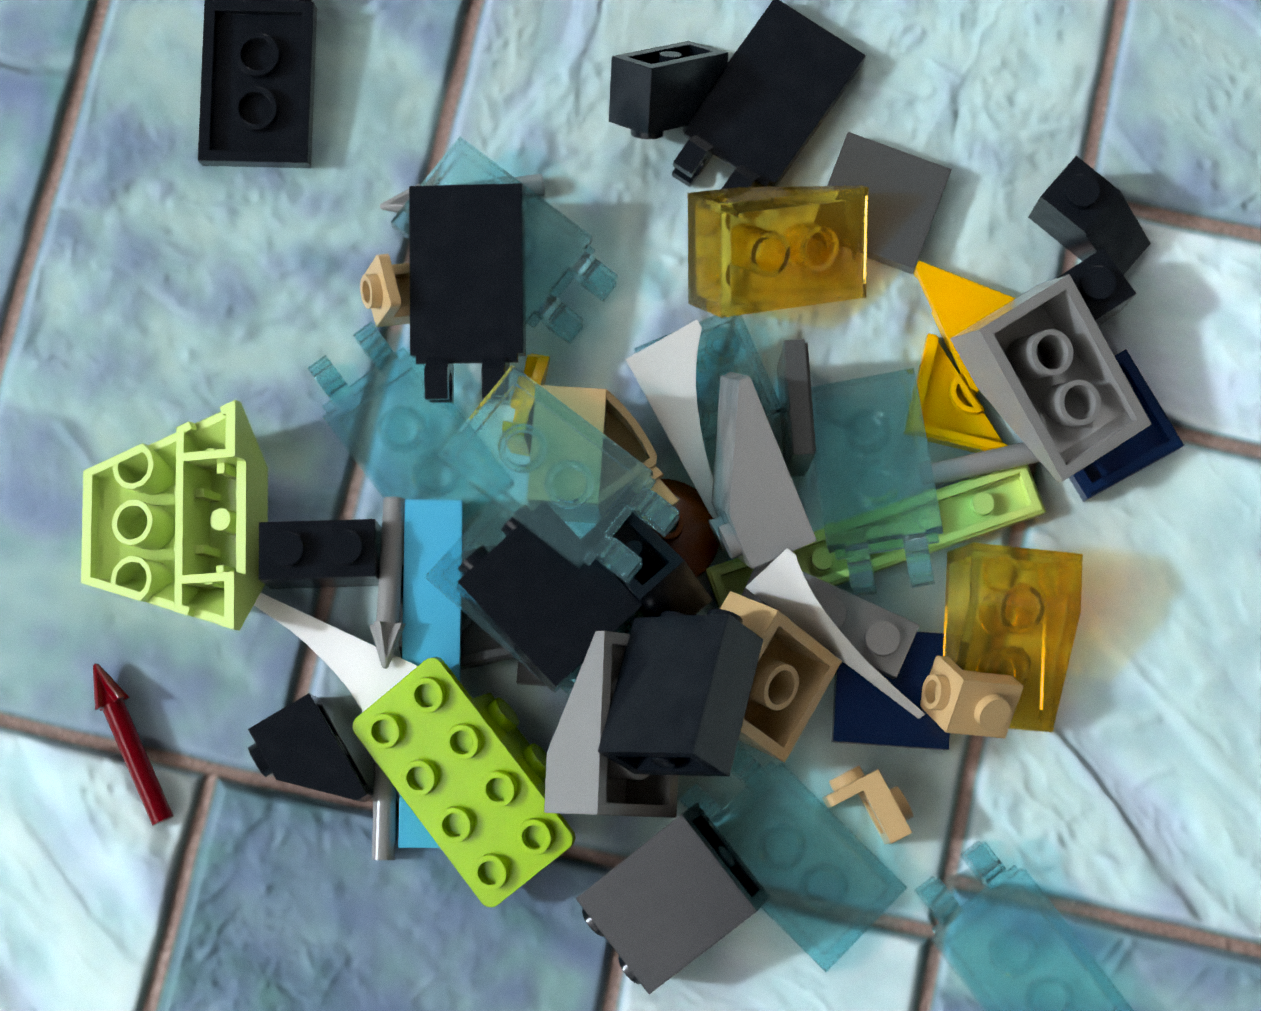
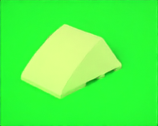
(181, 520)

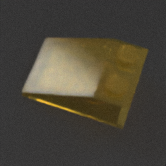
(776, 247)
(1017, 618)

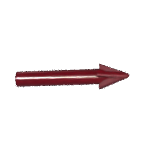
(110, 699)

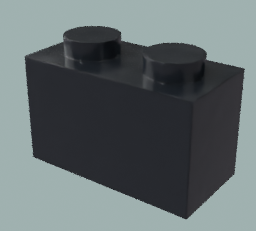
(319, 553)

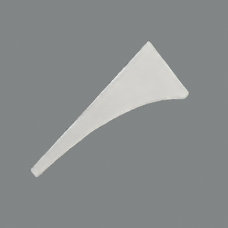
(669, 383)
(787, 590)
(348, 656)

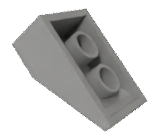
(1052, 377)
(751, 484)
(576, 773)

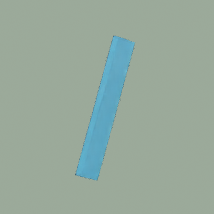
(429, 616)

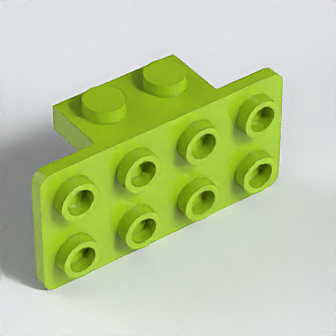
(466, 778)

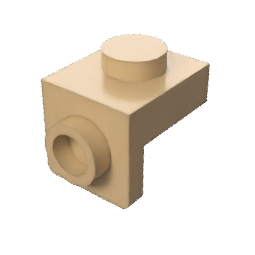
(387, 291)
(969, 699)
(884, 805)

